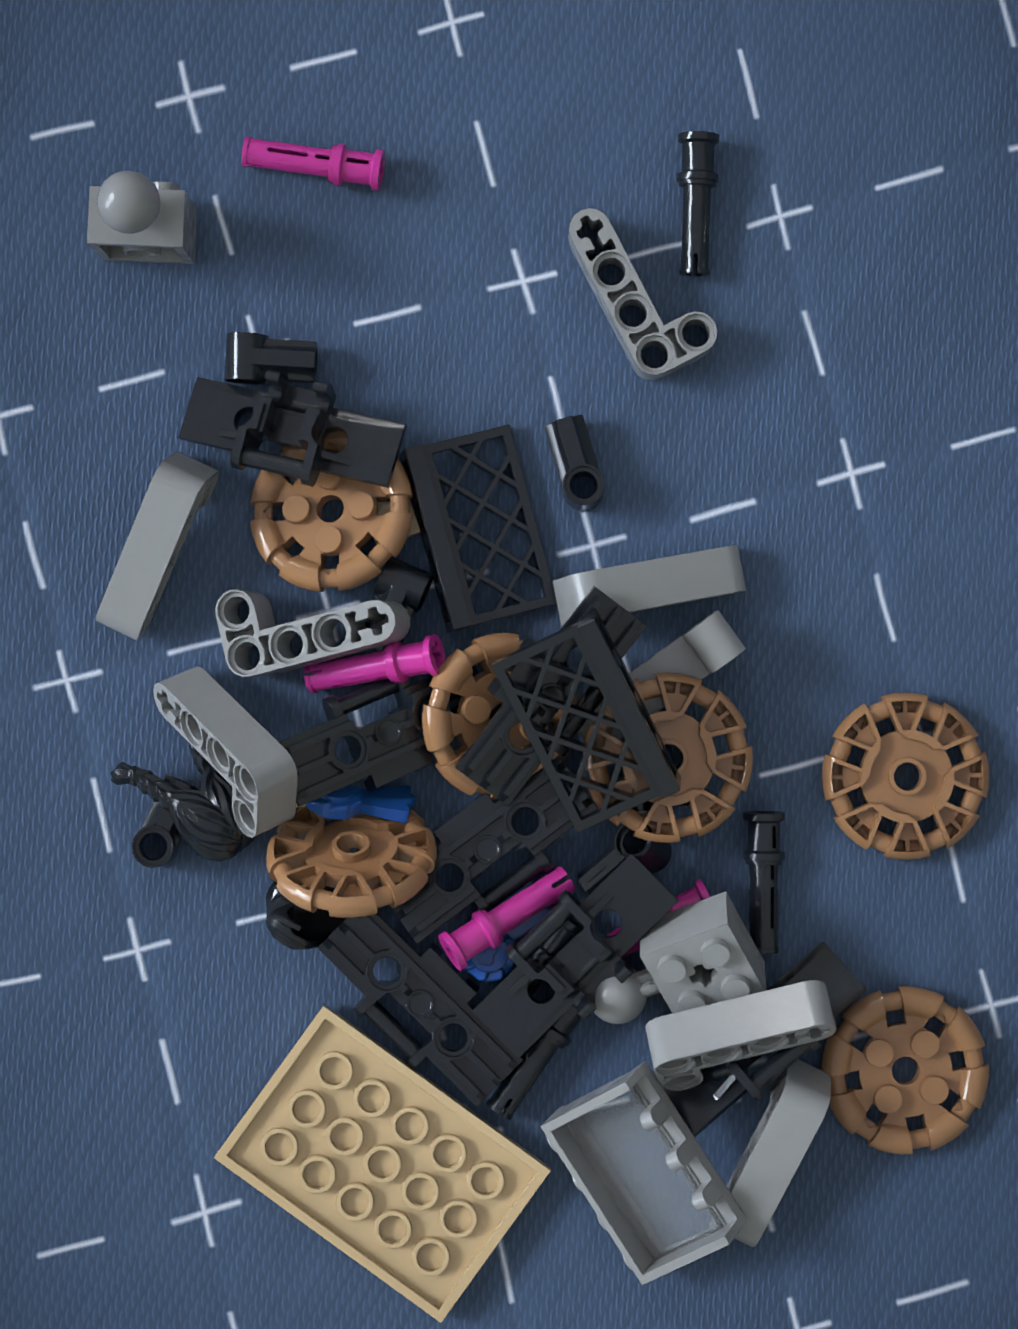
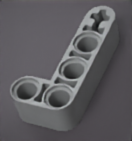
(632, 292)
(154, 543)
(656, 581)
(315, 632)
(694, 653)
(235, 746)
(737, 1030)
(778, 1145)

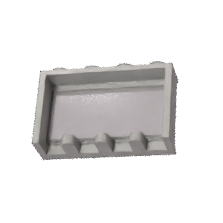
(644, 1174)

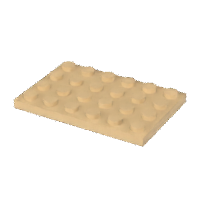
(382, 1163)

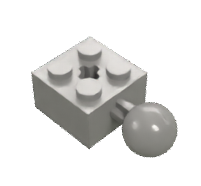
(141, 220)
(691, 959)

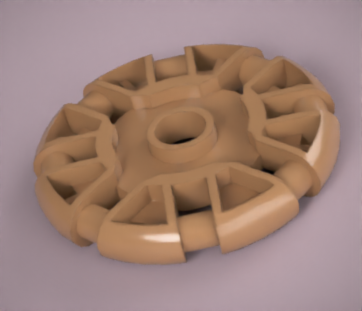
(343, 537)
(473, 708)
(697, 760)
(877, 776)
(314, 856)
(932, 1078)

